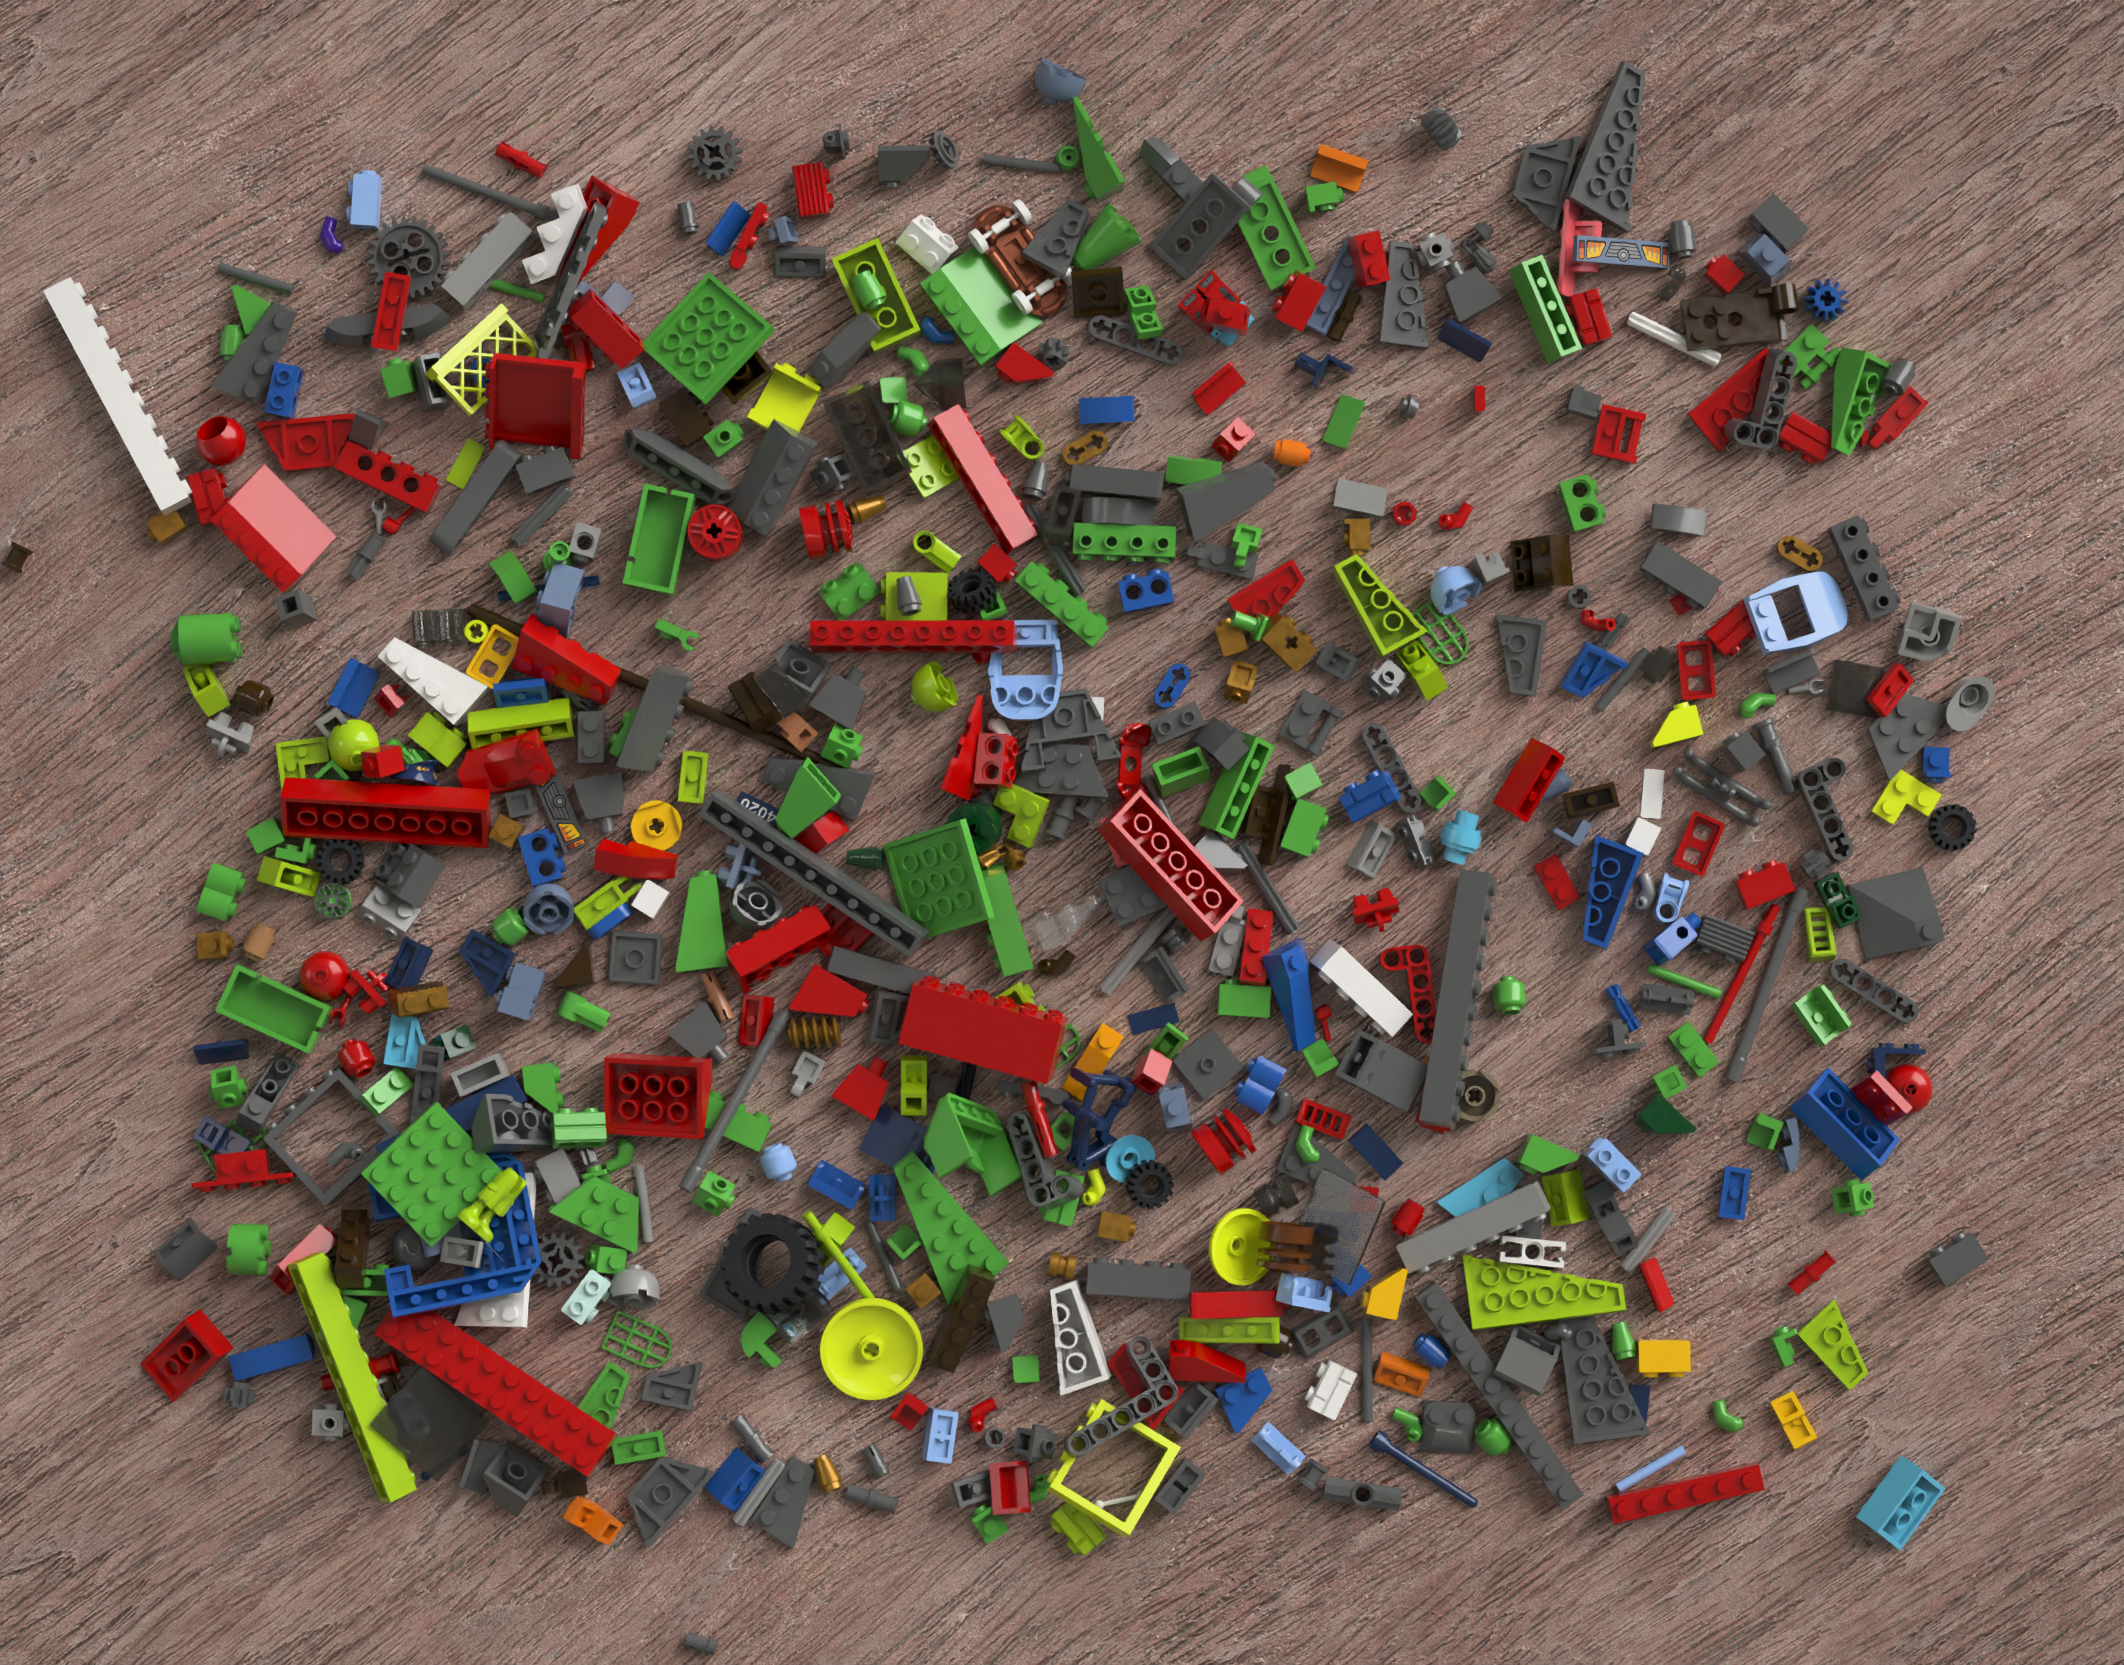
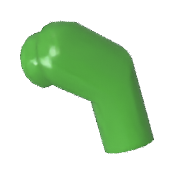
(1754, 701)
(1305, 1147)
(623, 1157)
(1725, 1420)
(1411, 1423)

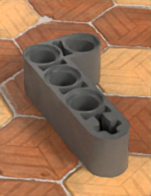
(1765, 398)
(1830, 811)
(1022, 1136)

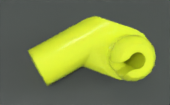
(1096, 1189)

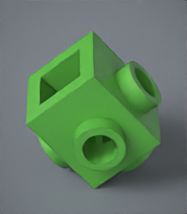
(842, 746)
(227, 1087)
(714, 1194)
(1852, 1197)

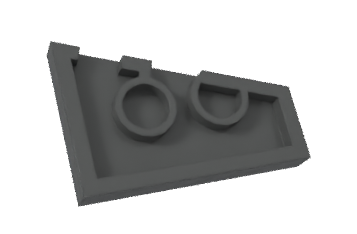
(785, 1503)

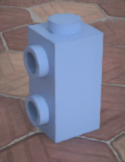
(366, 200)

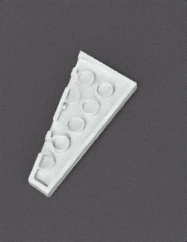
(503, 1310)

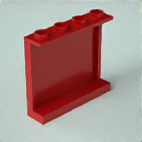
(536, 401)

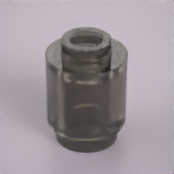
(1657, 665)

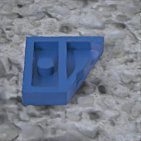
(1590, 669)
(1244, 1399)

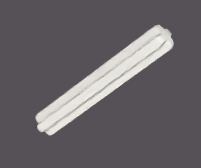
(1671, 338)

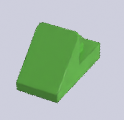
(1168, 1041)

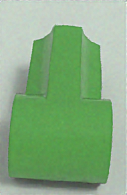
(578, 1009)

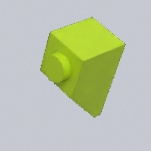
(206, 688)
(288, 876)

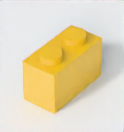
(1663, 1356)

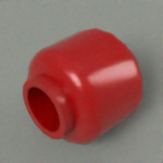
(356, 1058)

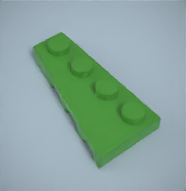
(606, 1395)

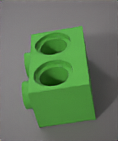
(1574, 505)

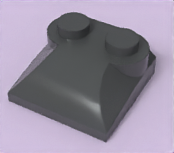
(1447, 1426)

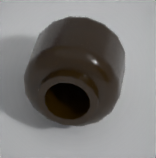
(253, 698)
(1277, 1350)

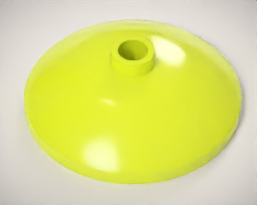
(1238, 1263)

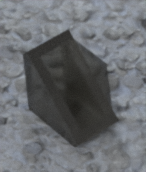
(943, 384)

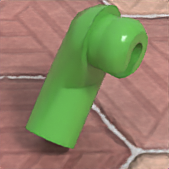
(916, 357)
(1039, 1489)

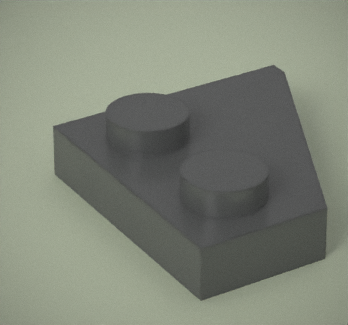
(673, 1387)

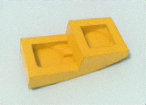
(1793, 1420)

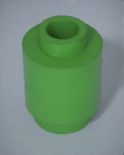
(868, 290)
(230, 340)

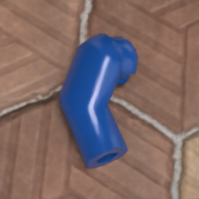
(933, 334)

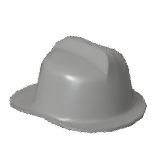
(1969, 702)

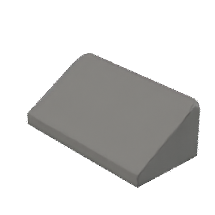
(1371, 849)

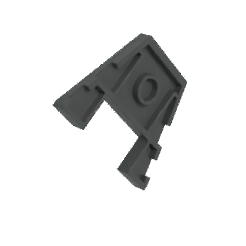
(1072, 720)

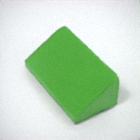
(1343, 422)

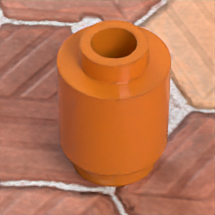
(1291, 453)

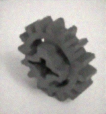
(721, 144)
(569, 1263)

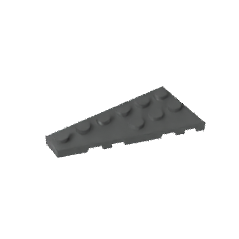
(1610, 157)
(566, 290)
(1595, 1387)

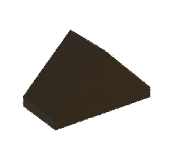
(579, 970)

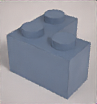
(559, 598)
(522, 991)

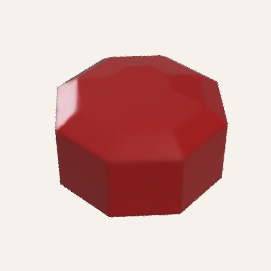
(1404, 513)

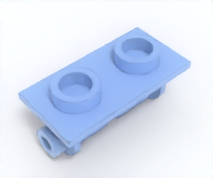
(834, 1278)
(1278, 1448)

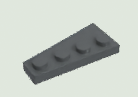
(849, 783)

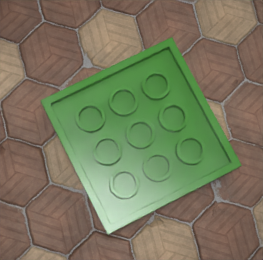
(707, 338)
(939, 878)
(431, 1173)

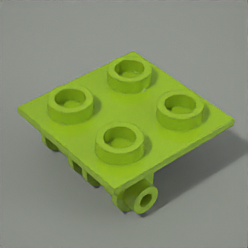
(929, 467)

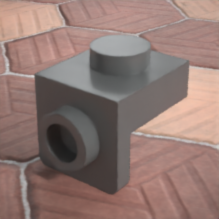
(1337, 662)

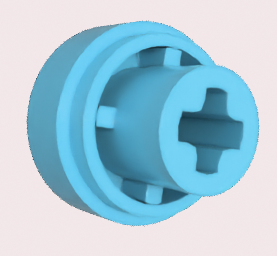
(1460, 837)

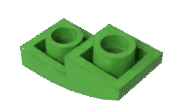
(1142, 312)
(1188, 470)

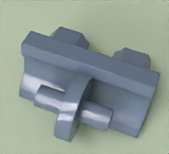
(743, 866)

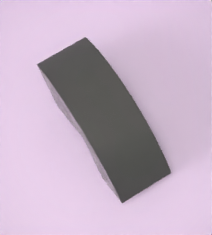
(1118, 511)
(1610, 1218)

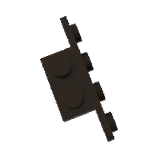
(1266, 815)

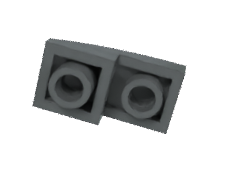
(1678, 520)

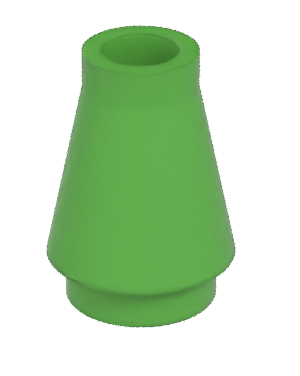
(1622, 1342)

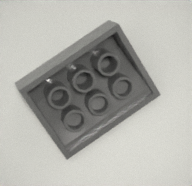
(655, 719)

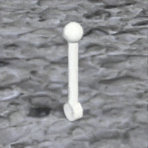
(1101, 1504)

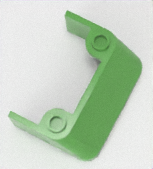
(971, 1136)

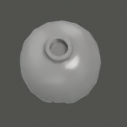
(634, 1287)

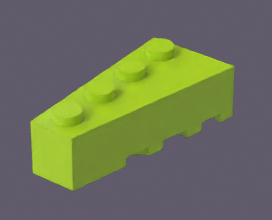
(1376, 607)

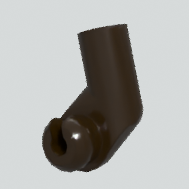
(1056, 966)

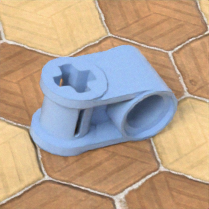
(1670, 897)

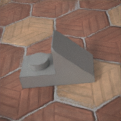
(462, 1252)

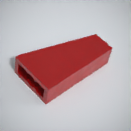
(1235, 1304)

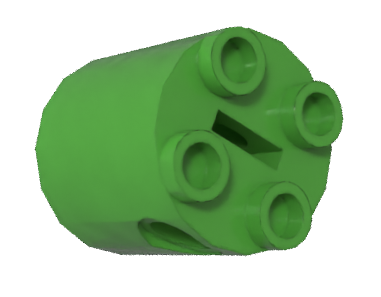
(206, 639)

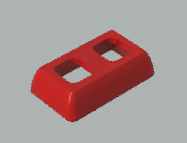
(1706, 669)
(1706, 848)

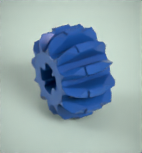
(1819, 306)

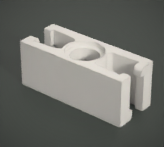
(1538, 1260)

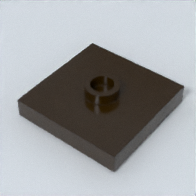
(1098, 292)

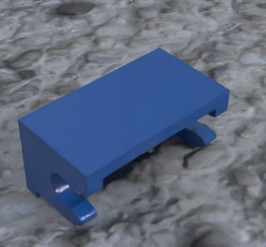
(836, 1184)

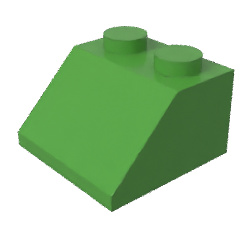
(1543, 1155)

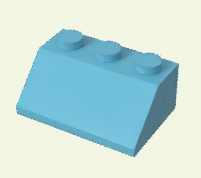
(1900, 1502)

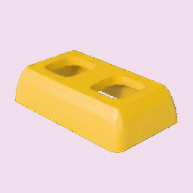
(486, 652)

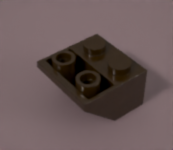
(1542, 563)

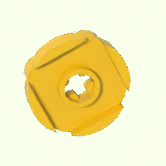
(663, 813)

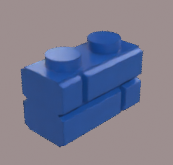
(1370, 796)

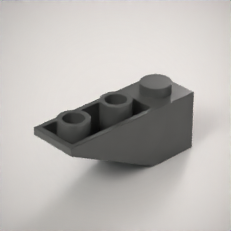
(267, 1094)

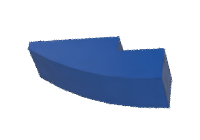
(271, 1357)

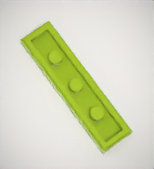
(1230, 1330)

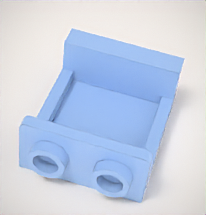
(1611, 1164)

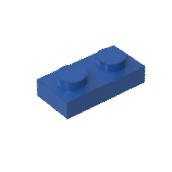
(1734, 1193)

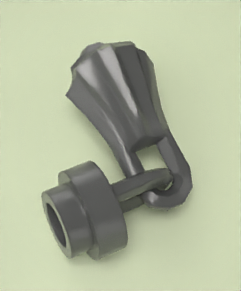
(1483, 259)

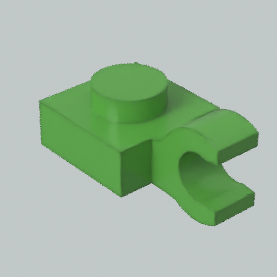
(1245, 540)
(670, 631)

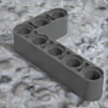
(1129, 1408)

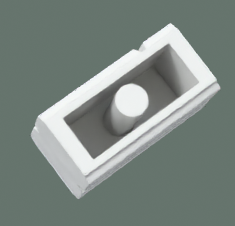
(1330, 1389)

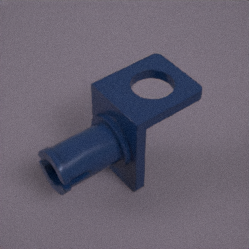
(1319, 369)

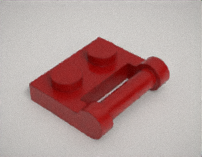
(1610, 431)

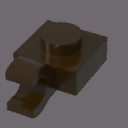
(570, 1483)

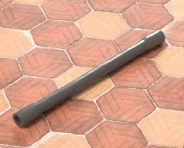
(1739, 1059)
(695, 1170)

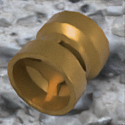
(1062, 1265)

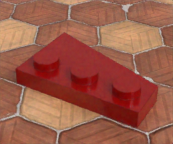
(1268, 592)

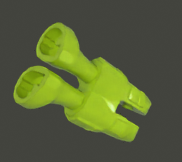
(493, 1199)

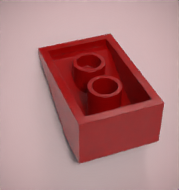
(186, 1355)

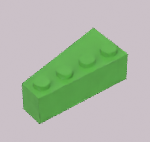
(1005, 928)

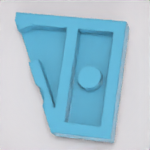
(403, 1042)

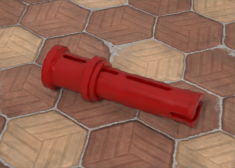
(377, 1366)

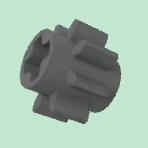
(1053, 353)
(1815, 864)
(239, 1394)

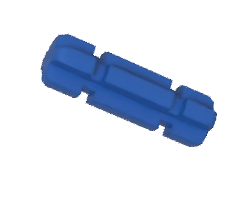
(1622, 1007)

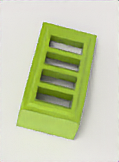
(1813, 955)

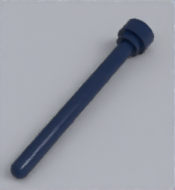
(1381, 1443)

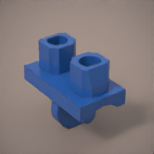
(882, 1197)

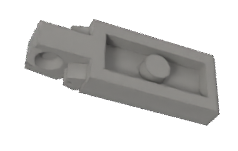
(1228, 944)

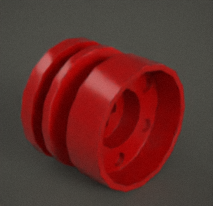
(826, 529)
(726, 543)
(1223, 1140)

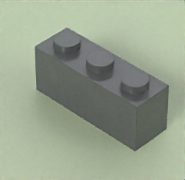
(1679, 576)

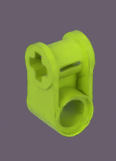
(1019, 436)

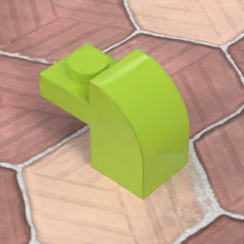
(913, 1085)

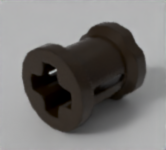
(16, 557)

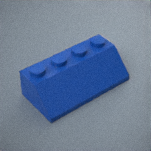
(1844, 1124)

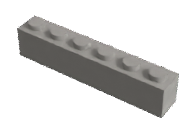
(1473, 1227)

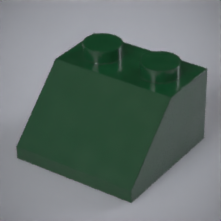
(1661, 1117)

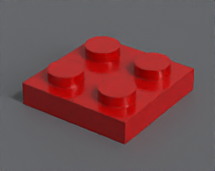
(1881, 1098)

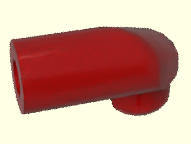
(1455, 520)

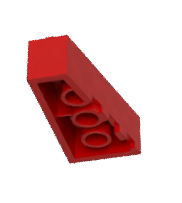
(564, 662)
(777, 946)

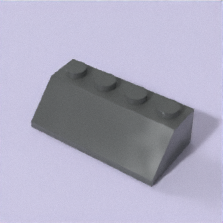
(772, 477)

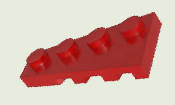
(1729, 401)

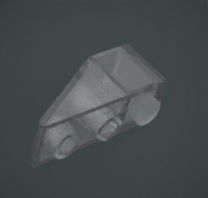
(1061, 927)

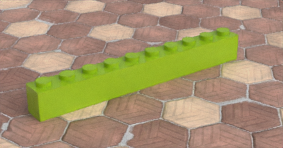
(350, 1373)

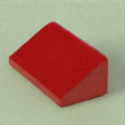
(755, 1019)
(1656, 1284)

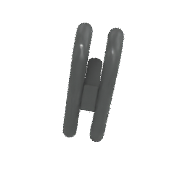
(1721, 789)

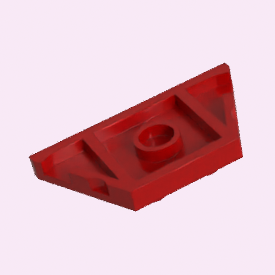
(308, 441)

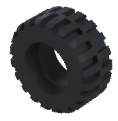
(742, 1258)

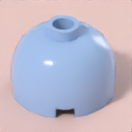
(1453, 587)

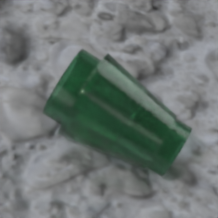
(866, 858)

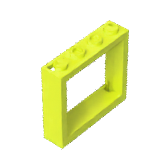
(1126, 1527)

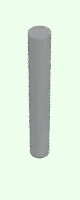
(643, 1203)

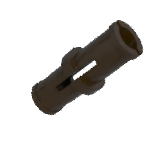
(1344, 316)

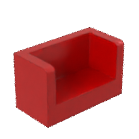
(1010, 1487)

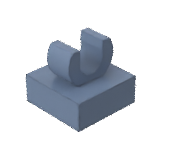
(784, 231)

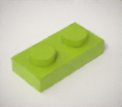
(693, 777)

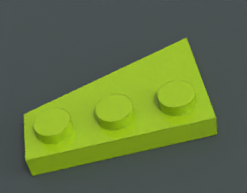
(1832, 1343)

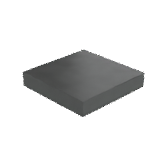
(635, 958)

